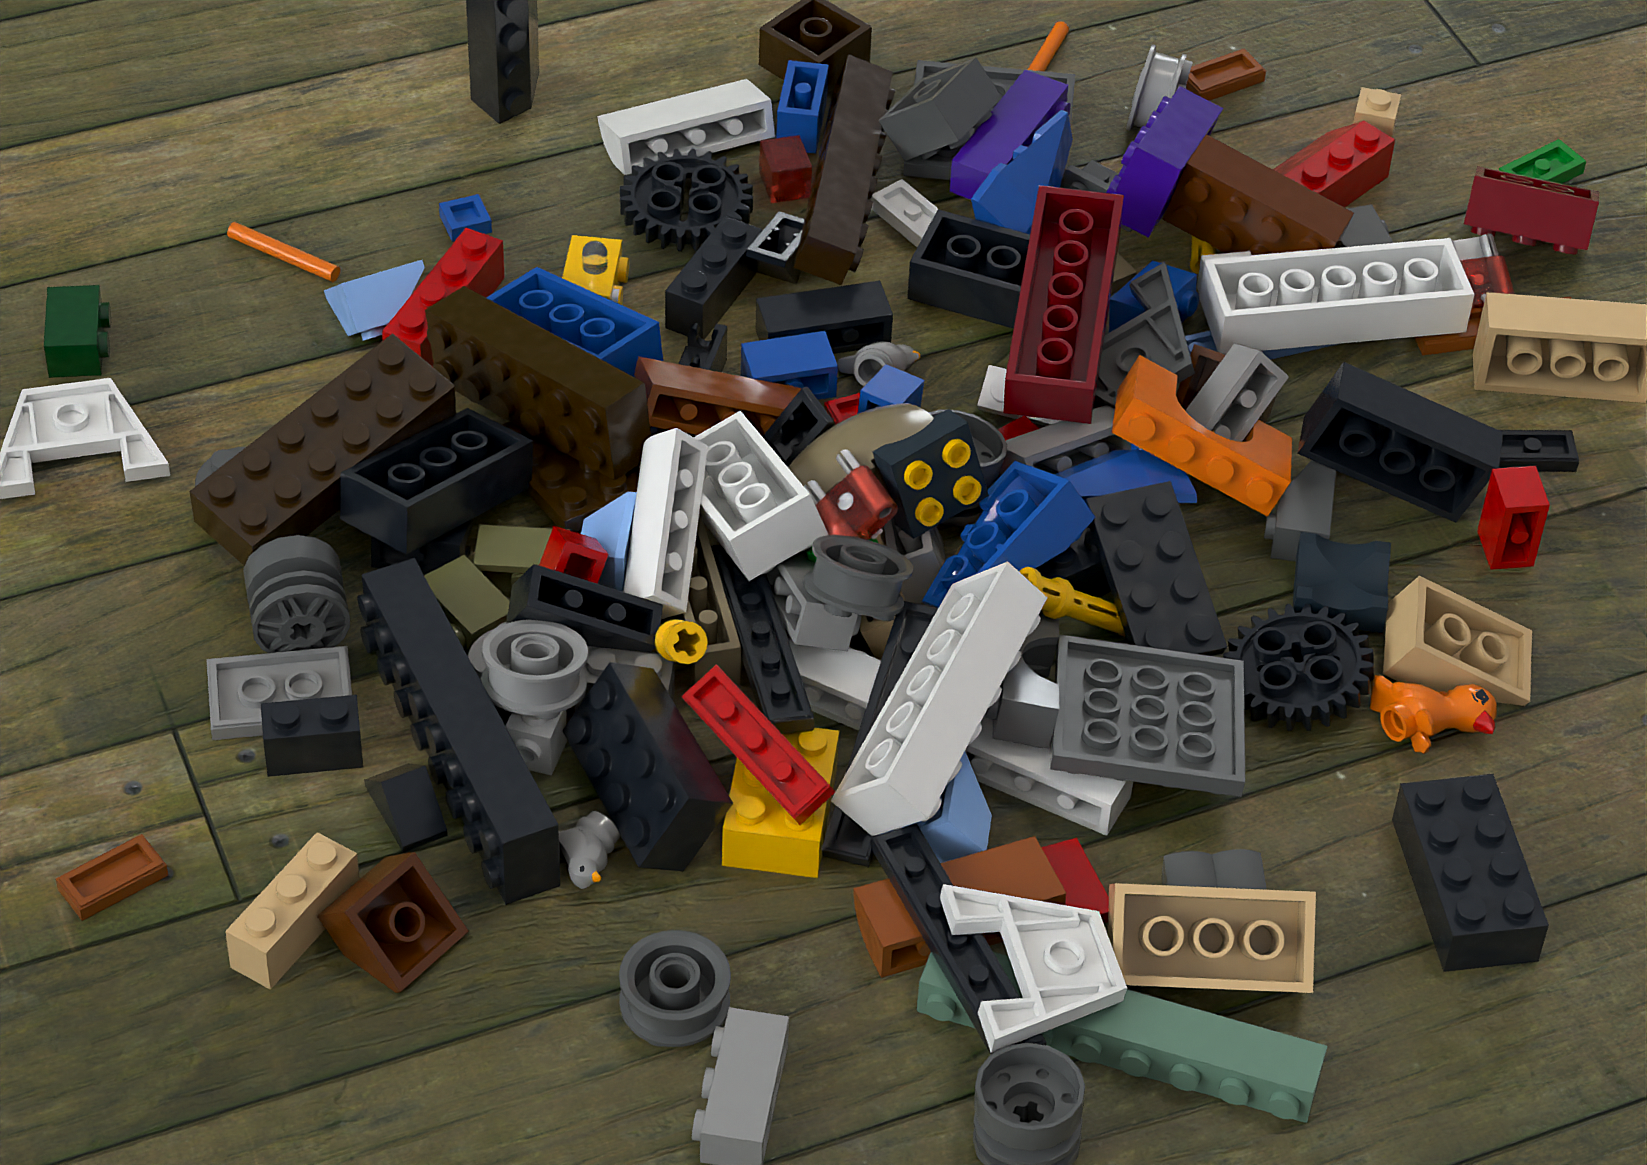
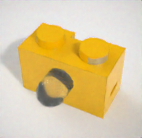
(597, 266)

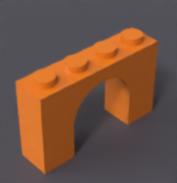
(1153, 420)

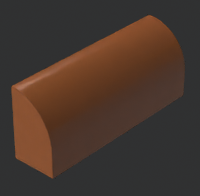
(701, 398)
(1009, 870)

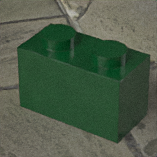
(75, 331)

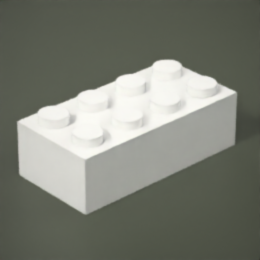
(754, 499)

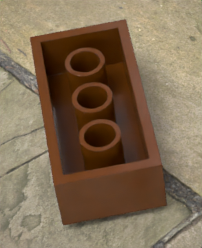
(1251, 207)

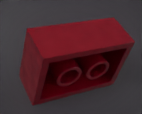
(1531, 210)

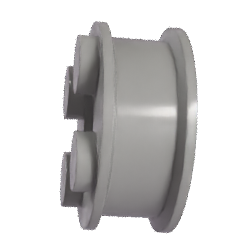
(1158, 78)
(534, 667)

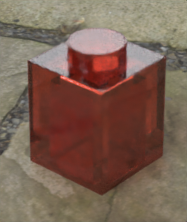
(785, 169)

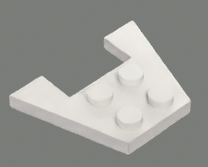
(72, 423)
(1056, 956)

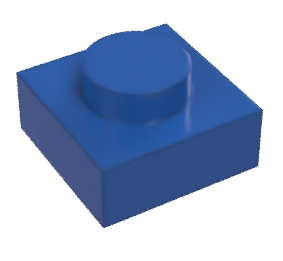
(465, 213)

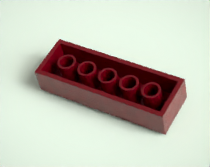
(1063, 305)

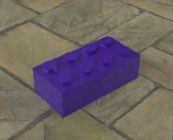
(1159, 157)

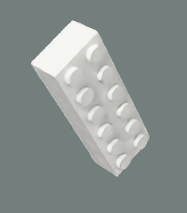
(1336, 295)
(940, 700)

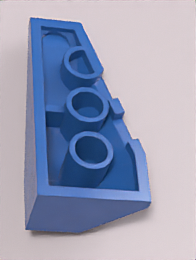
(1011, 190)
(1125, 471)
(1021, 523)

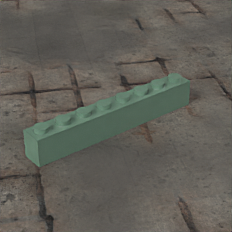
(1172, 1046)

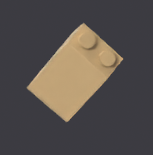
(1454, 642)

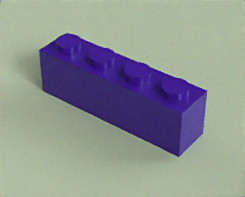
(1013, 123)

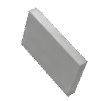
(244, 682)

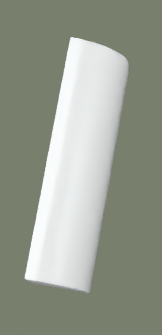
(697, 120)
(666, 520)

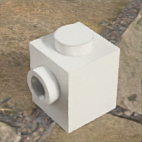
(538, 740)

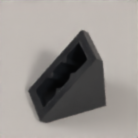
(776, 248)
(798, 426)
(408, 805)

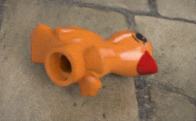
(1422, 712)

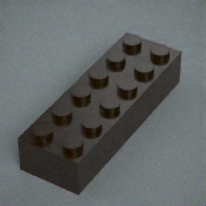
(540, 382)
(293, 471)

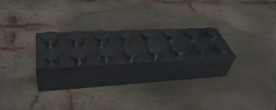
(460, 732)

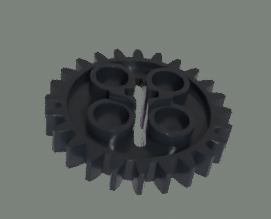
(655, 198)
(1302, 666)

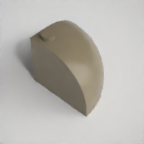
(860, 436)

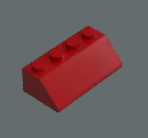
(1342, 162)

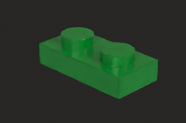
(1551, 162)

